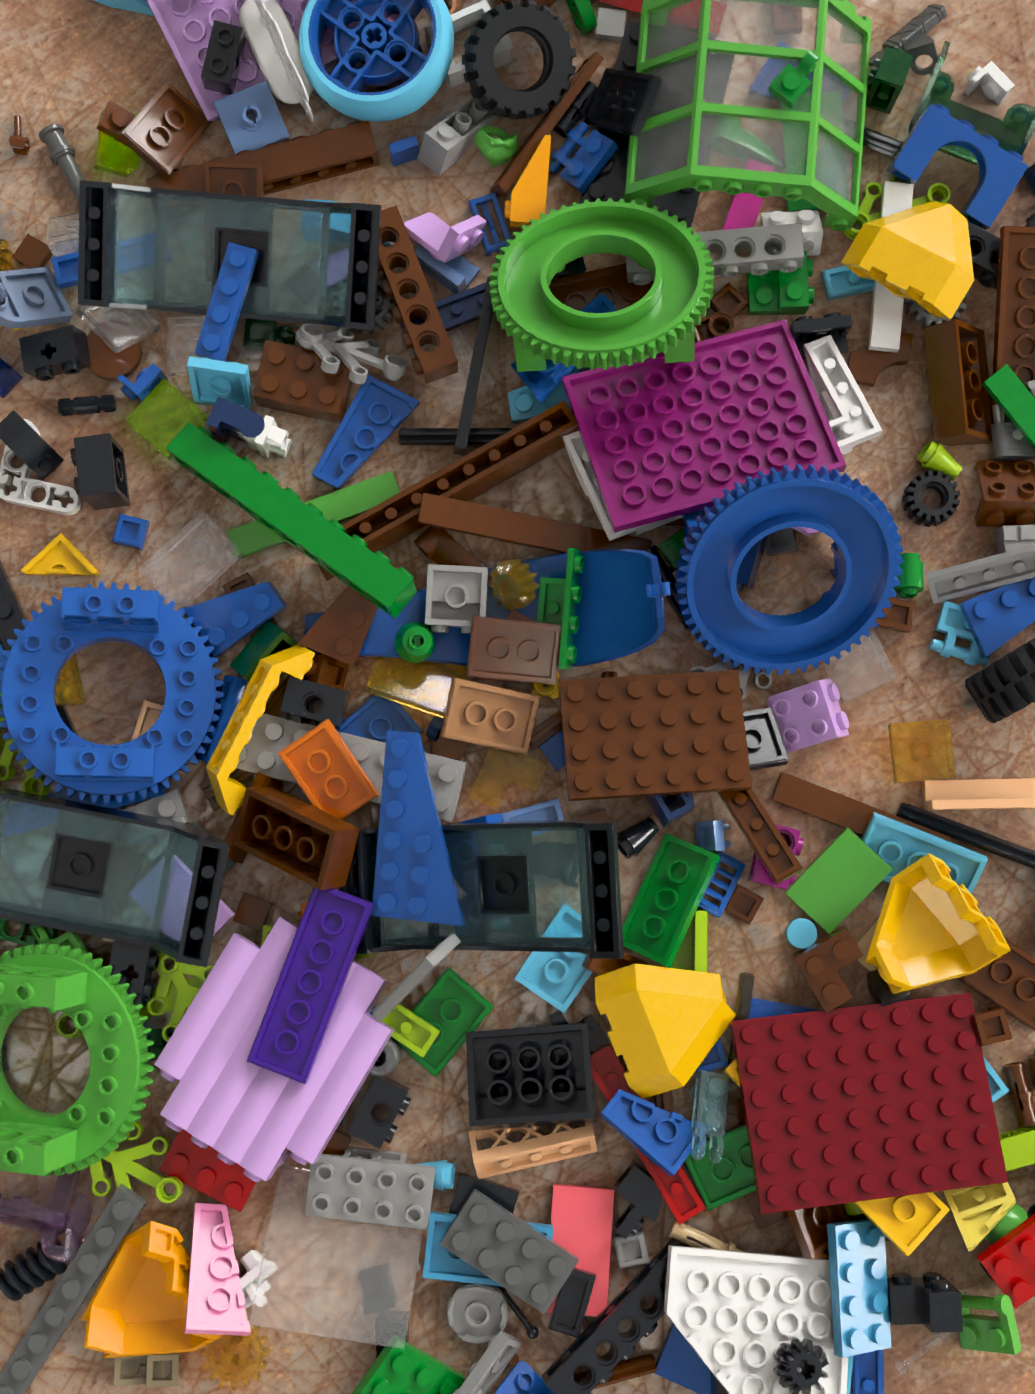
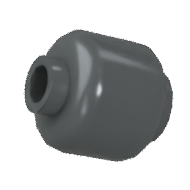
(390, 1059)

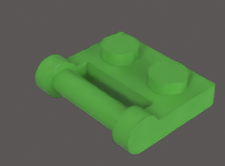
(989, 1332)

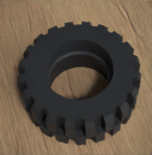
(556, 51)
(1005, 684)

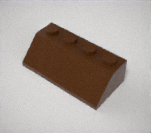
(955, 377)

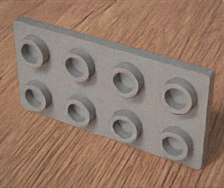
(371, 1188)

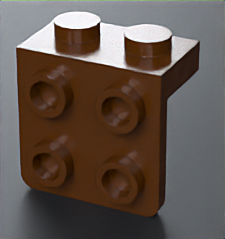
(1006, 493)

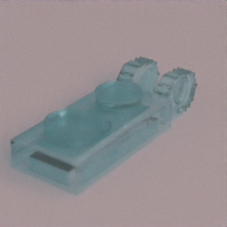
(709, 1114)

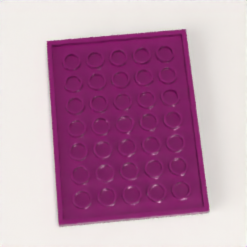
(685, 431)

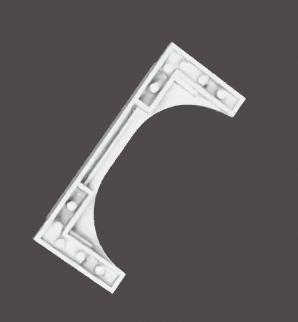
(838, 394)

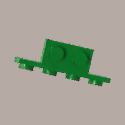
(558, 605)

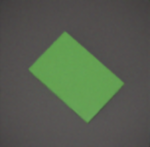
(838, 880)

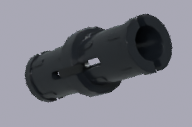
(576, 110)

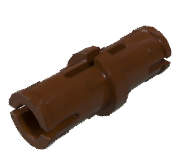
(1020, 1093)

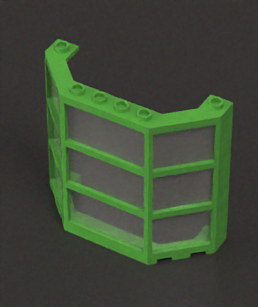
(722, 126)

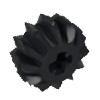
(810, 1372)

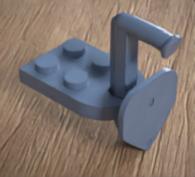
(31, 299)

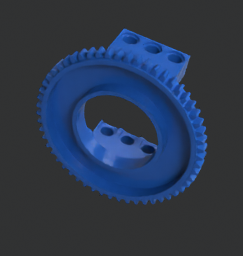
(721, 535)
(93, 617)

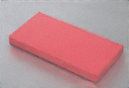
(584, 1227)

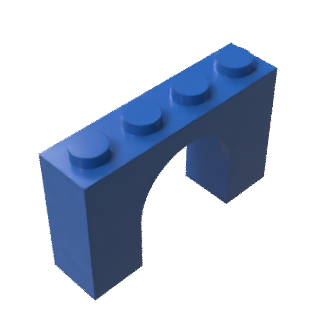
(997, 168)

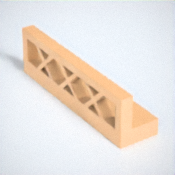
(978, 794)
(529, 1151)

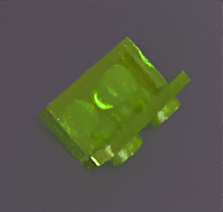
(114, 156)

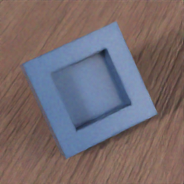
(711, 835)

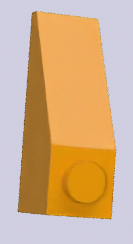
(530, 192)

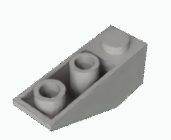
(453, 136)

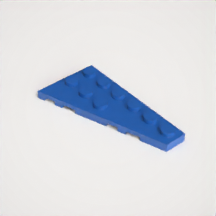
(412, 854)

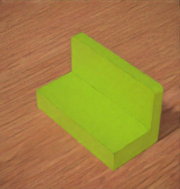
(693, 950)

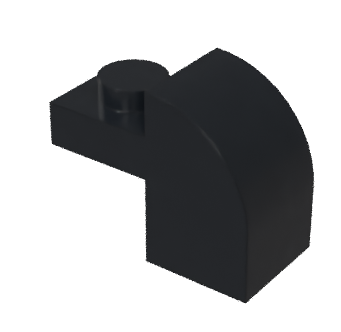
(29, 445)
(644, 1196)

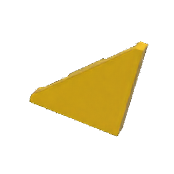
(60, 558)

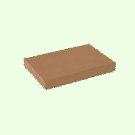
(489, 716)

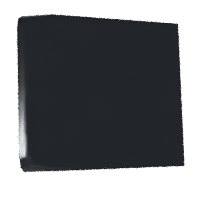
(881, 992)

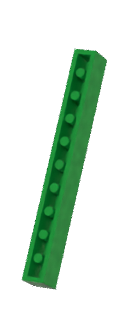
(293, 520)

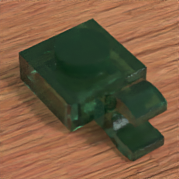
(260, 330)

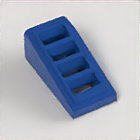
(723, 899)

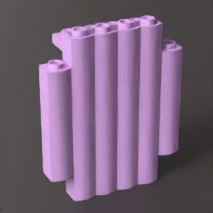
(244, 1108)

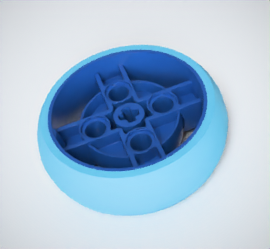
(345, 84)

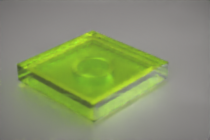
(164, 416)

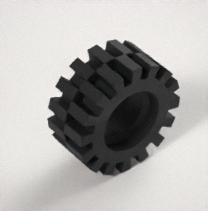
(935, 481)

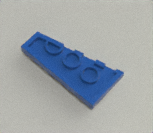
(544, 382)

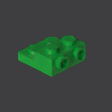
(781, 292)

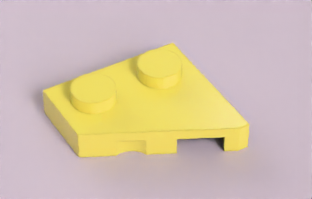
(979, 1209)

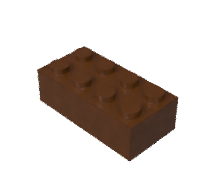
(296, 837)

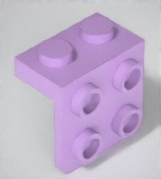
(441, 239)
(809, 714)

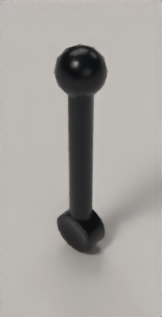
(532, 1331)

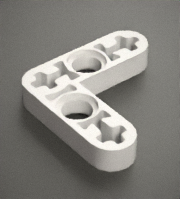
(26, 486)

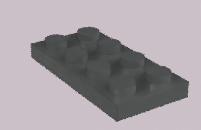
(509, 1251)

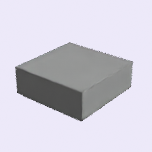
(610, 24)
(631, 1250)

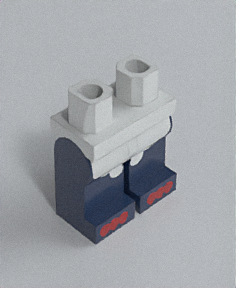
(249, 427)

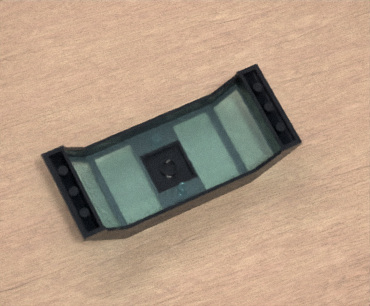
(169, 246)
(110, 874)
(524, 885)

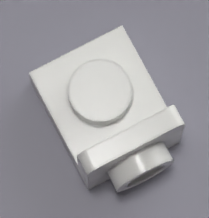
(992, 81)

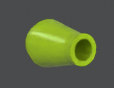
(935, 458)

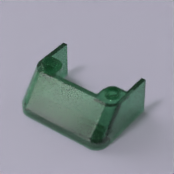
(1011, 132)

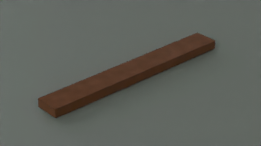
(518, 527)

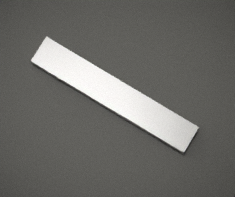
(887, 308)

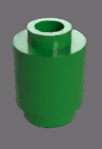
(912, 576)

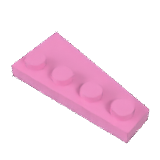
(214, 1287)

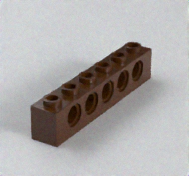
(431, 364)

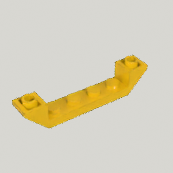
(252, 705)

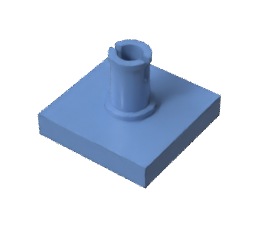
(251, 118)

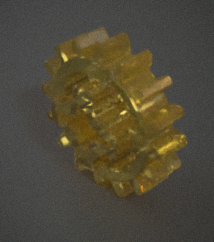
(242, 1362)

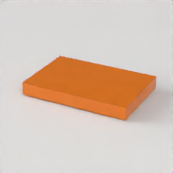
(328, 771)

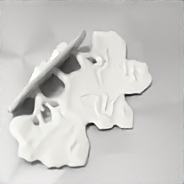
(276, 51)

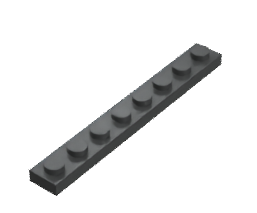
(71, 1291)

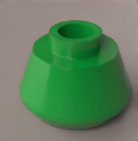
(415, 651)

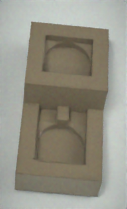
(152, 1370)

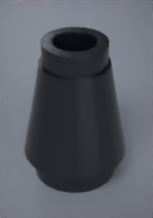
(636, 837)

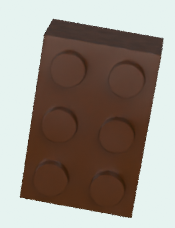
(295, 383)

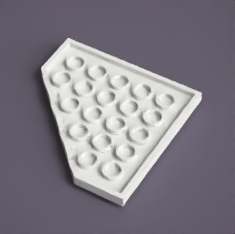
(744, 1306)

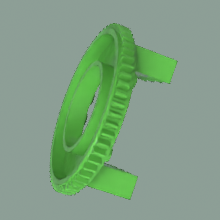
(654, 324)
(118, 1054)

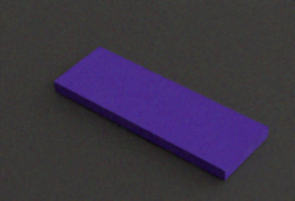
(310, 983)

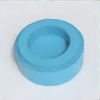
(801, 933)

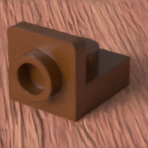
(327, 671)

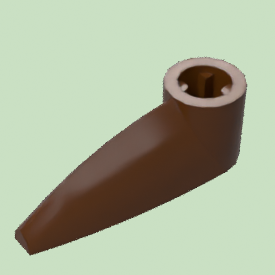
(444, 549)

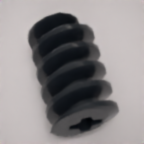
(29, 1272)

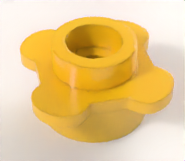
(551, 691)

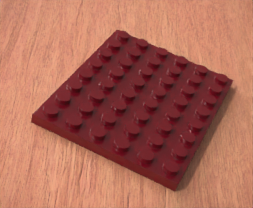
(866, 1103)

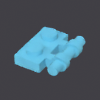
(953, 624)

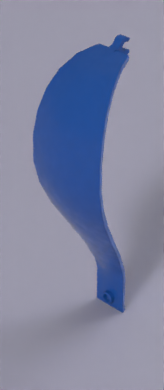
(617, 609)

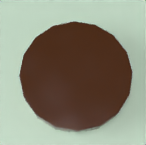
(107, 363)

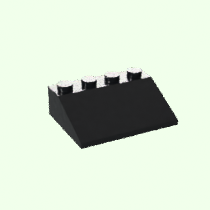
(530, 1077)

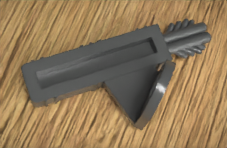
(913, 37)

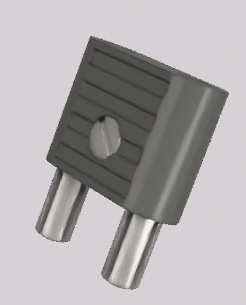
(1007, 440)

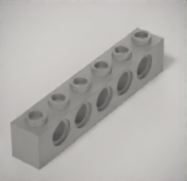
(756, 240)

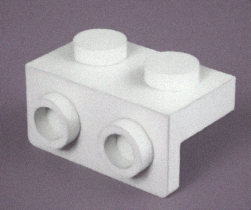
(811, 228)

